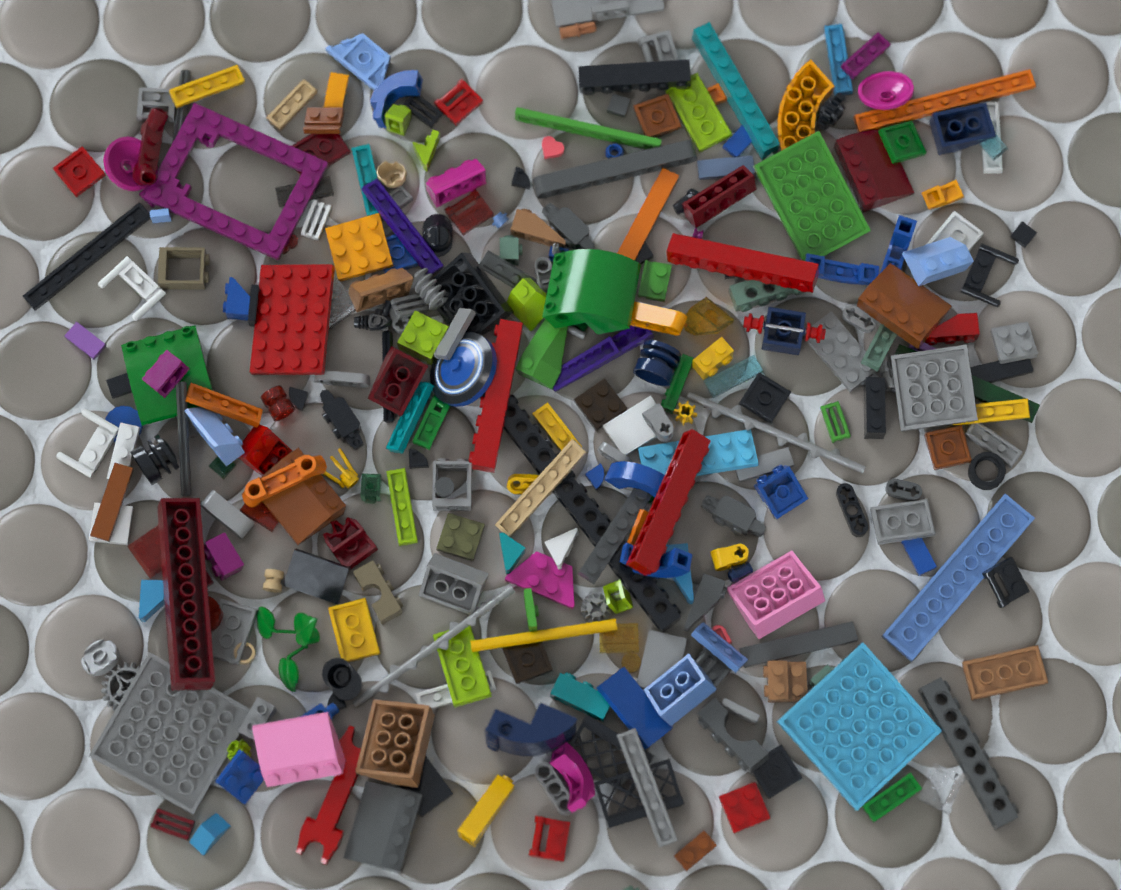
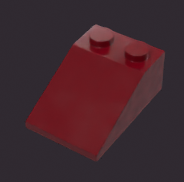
(397, 381)

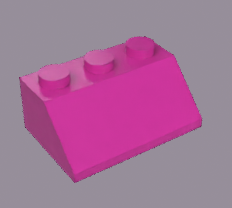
(456, 182)

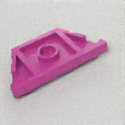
(545, 579)

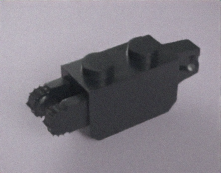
(342, 419)

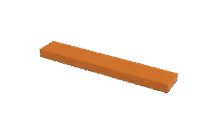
(648, 214)

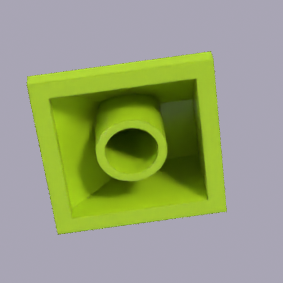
(527, 302)

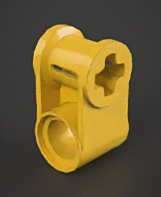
(727, 557)

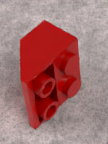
(263, 449)

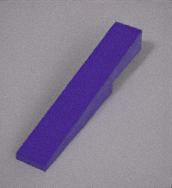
(601, 354)

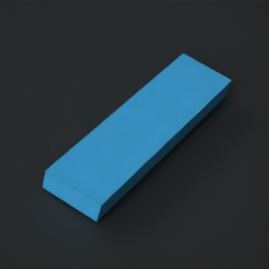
(837, 56)

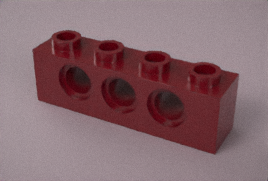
(719, 196)

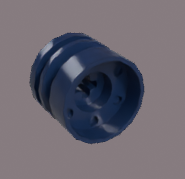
(657, 363)

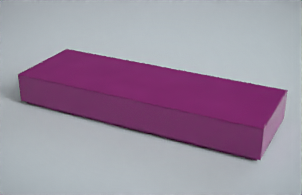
(865, 55)

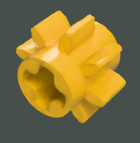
(686, 408)

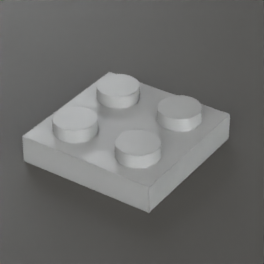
(1014, 342)

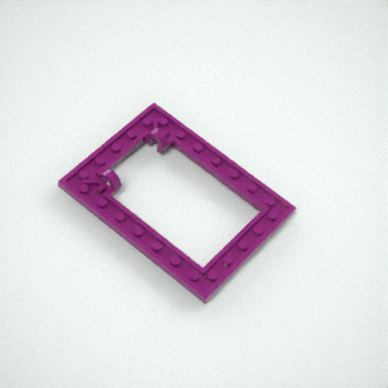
(170, 194)

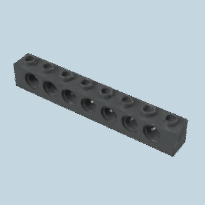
(997, 817)

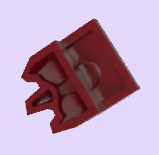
(349, 542)

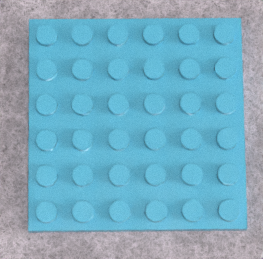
(859, 726)

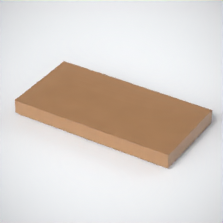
(1004, 672)

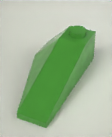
(544, 355)

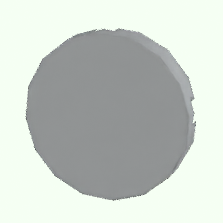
(100, 657)

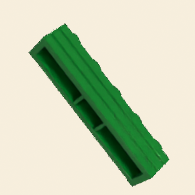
(677, 384)

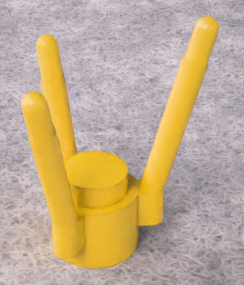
(348, 477)

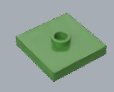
(531, 610)

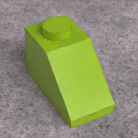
(398, 119)

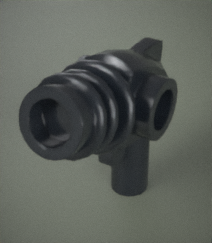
(375, 321)

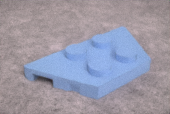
(362, 59)

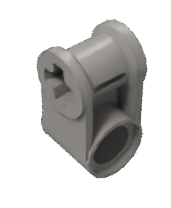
(543, 277)
(658, 420)

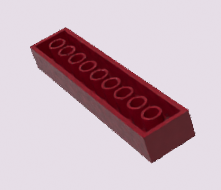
(185, 594)

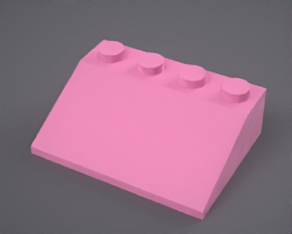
(776, 594)
(298, 749)

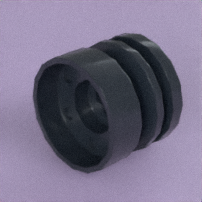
(155, 459)

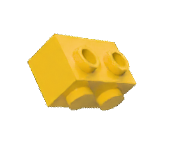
(712, 358)

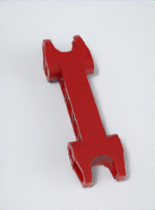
(324, 828)

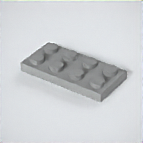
(841, 352)

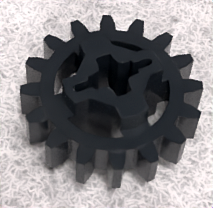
(831, 111)

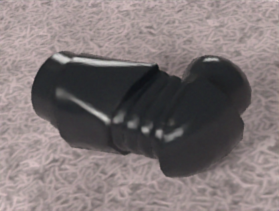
(678, 207)

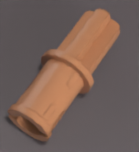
(577, 30)

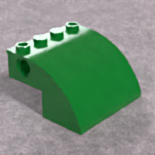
(592, 290)
(143, 354)

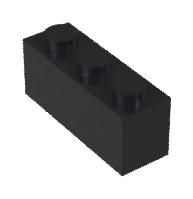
(874, 408)

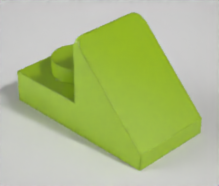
(426, 152)

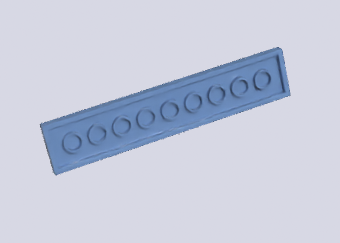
(958, 577)

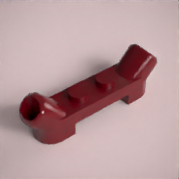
(152, 133)

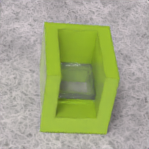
(617, 597)

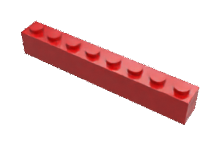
(742, 263)
(496, 398)
(669, 502)

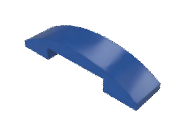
(844, 272)

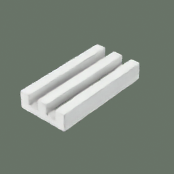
(305, 227)

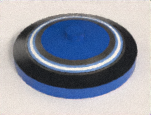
(466, 373)

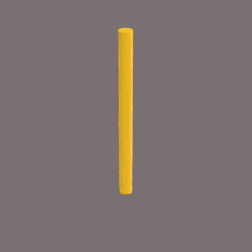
(543, 635)

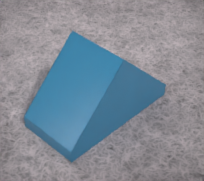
(209, 833)

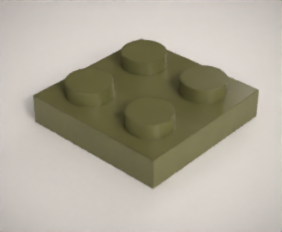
(460, 537)

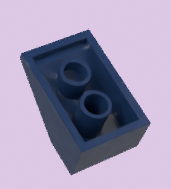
(961, 128)

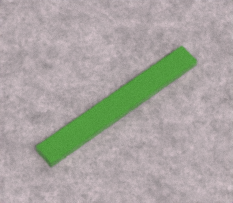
(586, 129)

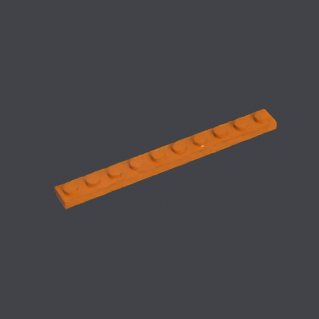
(946, 100)

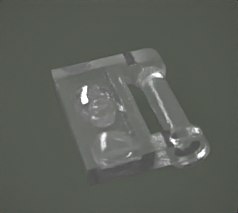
(935, 785)

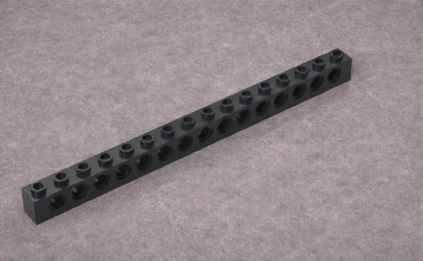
(662, 621)

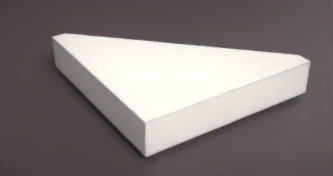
(560, 546)

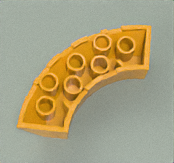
(801, 104)

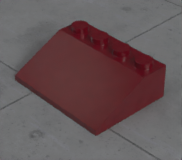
(871, 170)

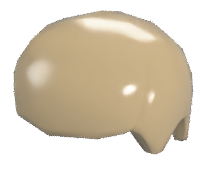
(391, 174)

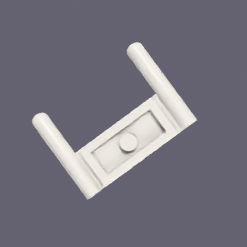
(138, 281)
(96, 447)

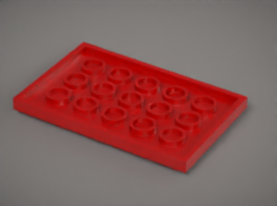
(292, 319)

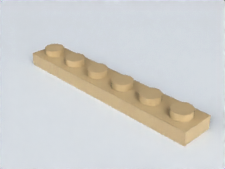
(541, 488)

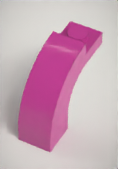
(576, 773)

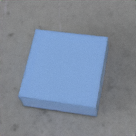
(160, 215)

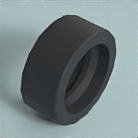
(997, 460)

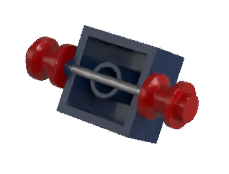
(783, 330)

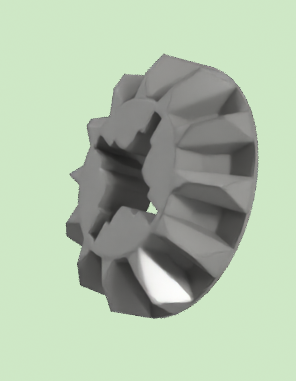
(586, 608)

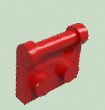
(461, 106)
(556, 839)

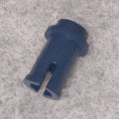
(739, 572)

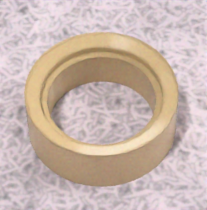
(252, 656)

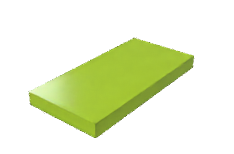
(699, 114)
(463, 669)

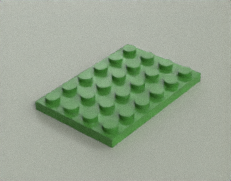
(811, 197)

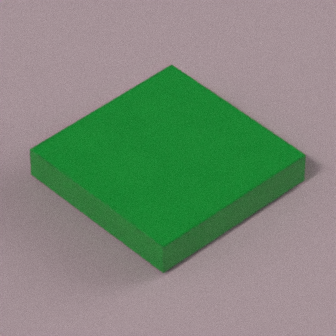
(902, 142)

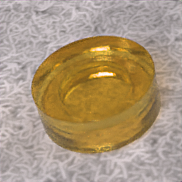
(631, 662)

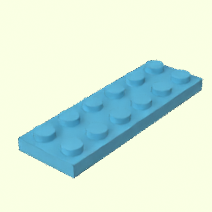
(726, 453)

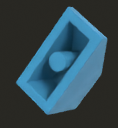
(150, 598)

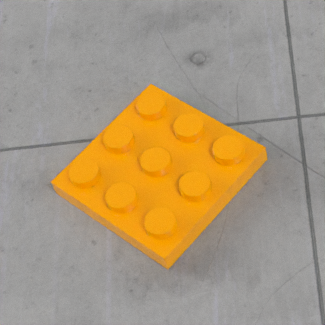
(359, 247)

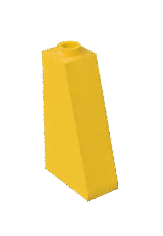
(486, 810)

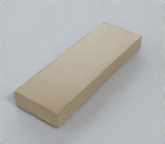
(291, 105)

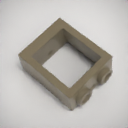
(182, 252)

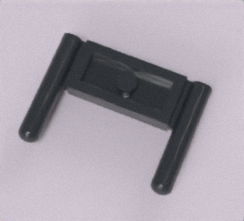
(980, 270)

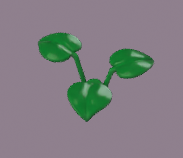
(305, 635)

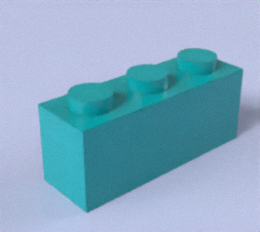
(580, 696)

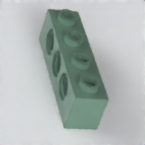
(743, 303)

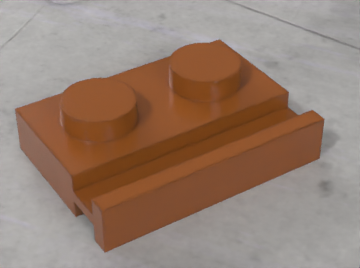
(323, 120)

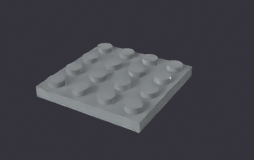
(934, 388)

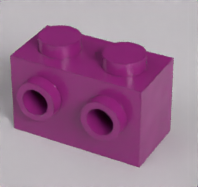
(165, 373)
(222, 557)

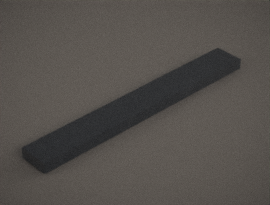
(87, 256)

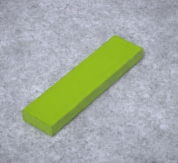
(402, 507)

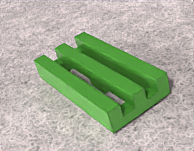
(824, 413)

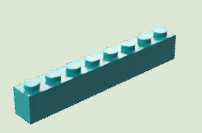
(735, 90)

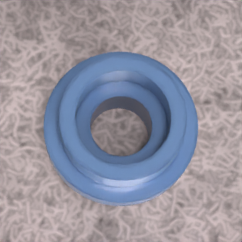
(500, 219)

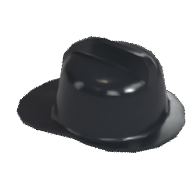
(438, 234)
(342, 678)

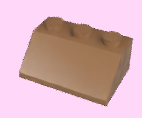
(380, 288)

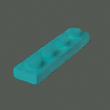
(366, 172)
(409, 419)

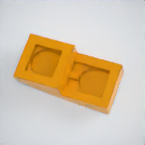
(336, 90)
(942, 195)

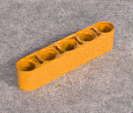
(658, 319)

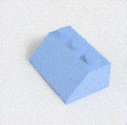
(937, 260)
(216, 434)

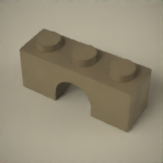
(371, 576)

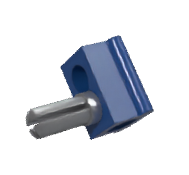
(555, 249)

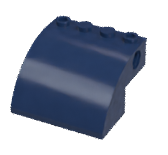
(545, 733)

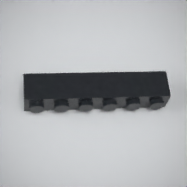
(634, 76)

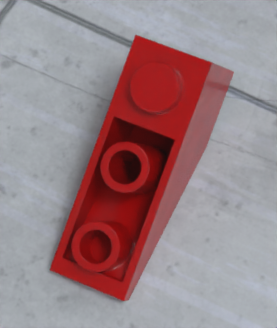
(958, 328)

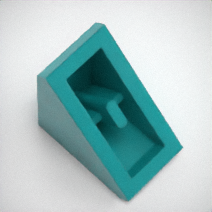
(511, 552)

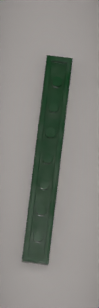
(986, 391)

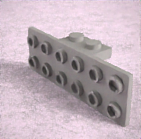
(584, 11)

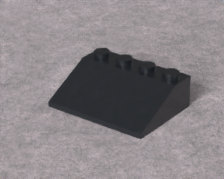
(471, 289)

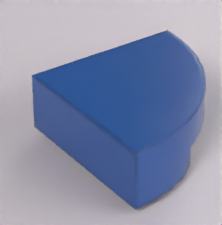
(596, 476)

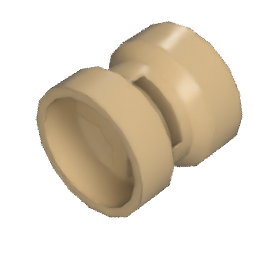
(273, 580)

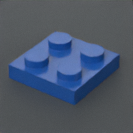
(241, 777)

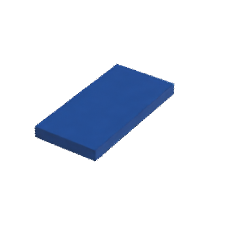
(633, 707)

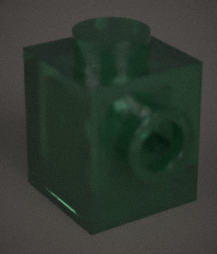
(371, 488)

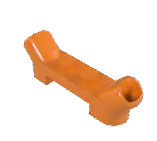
(282, 479)

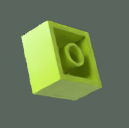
(421, 337)

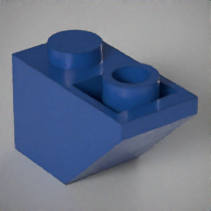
(237, 301)

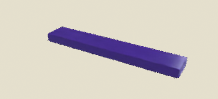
(402, 227)

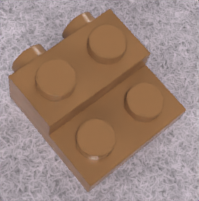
(785, 681)

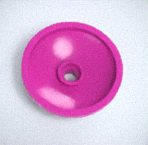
(886, 90)
(123, 153)

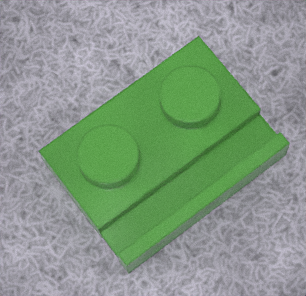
(655, 281)

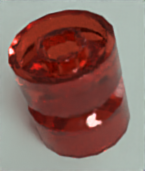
(276, 400)

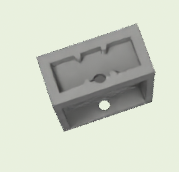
(452, 504)

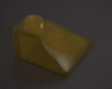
(706, 318)

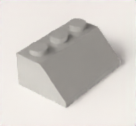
(453, 584)

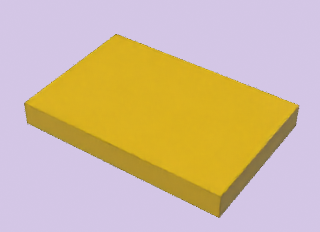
(354, 630)

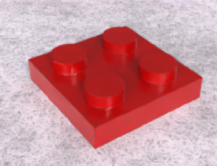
(79, 171)
(744, 807)

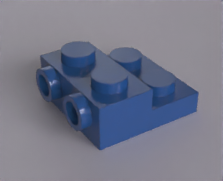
(780, 491)

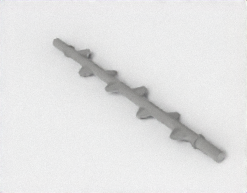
(782, 437)
(442, 642)

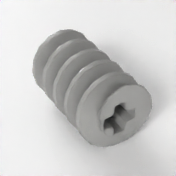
(427, 289)

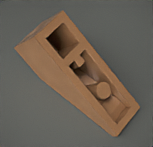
(532, 228)

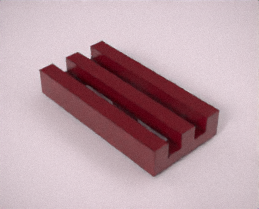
(157, 819)

